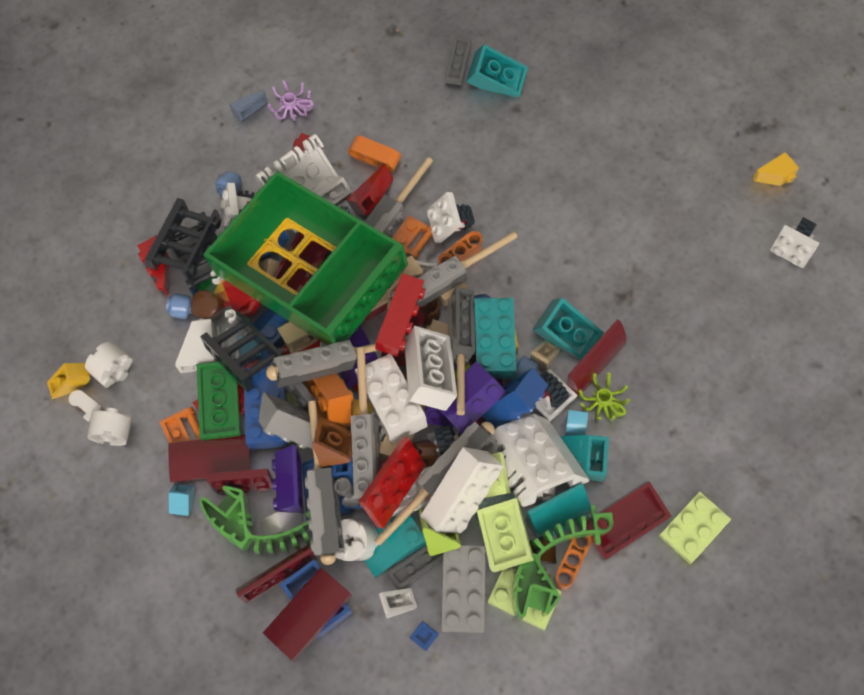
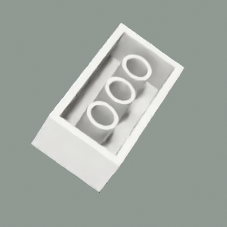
(430, 368)
(390, 399)
(462, 490)

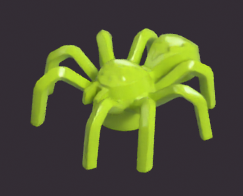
(604, 398)

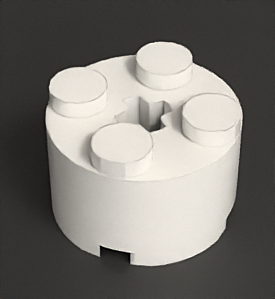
(108, 364)
(109, 427)
(358, 540)

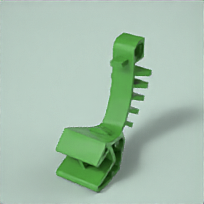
(234, 523)
(532, 583)

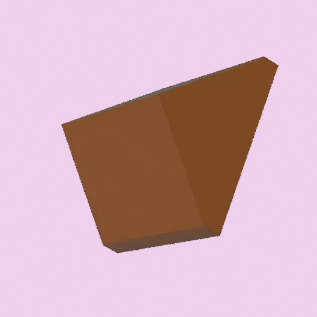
(332, 443)

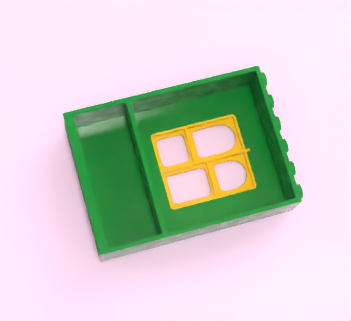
(340, 291)

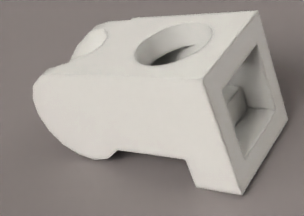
(84, 403)

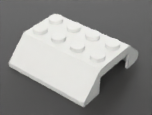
(309, 170)
(537, 456)

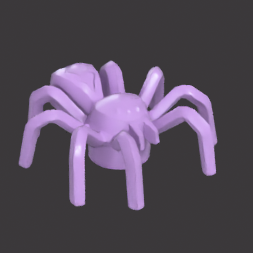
(290, 101)

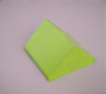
(438, 541)

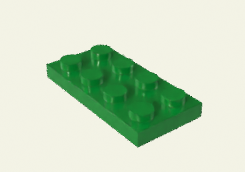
(217, 402)

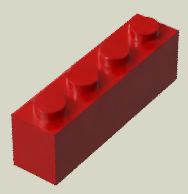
(399, 315)

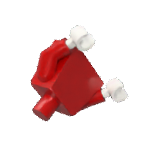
(238, 299)

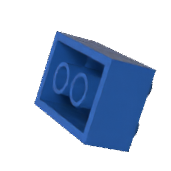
(520, 398)
(299, 580)

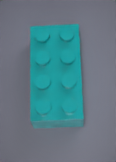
(495, 336)

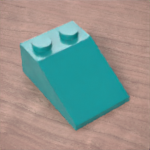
(496, 72)
(567, 329)
(397, 547)

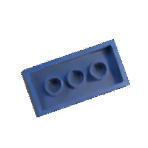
(255, 436)

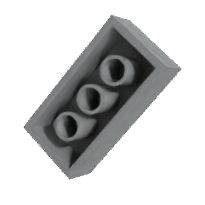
(464, 590)

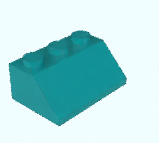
(565, 506)

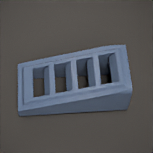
(248, 105)

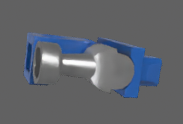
(344, 485)

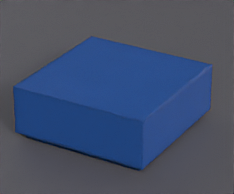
(424, 636)

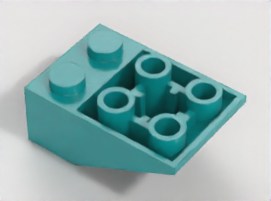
(590, 453)

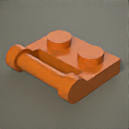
(409, 232)
(175, 429)

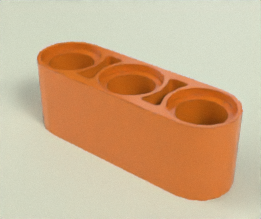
(374, 153)
(464, 246)
(568, 569)

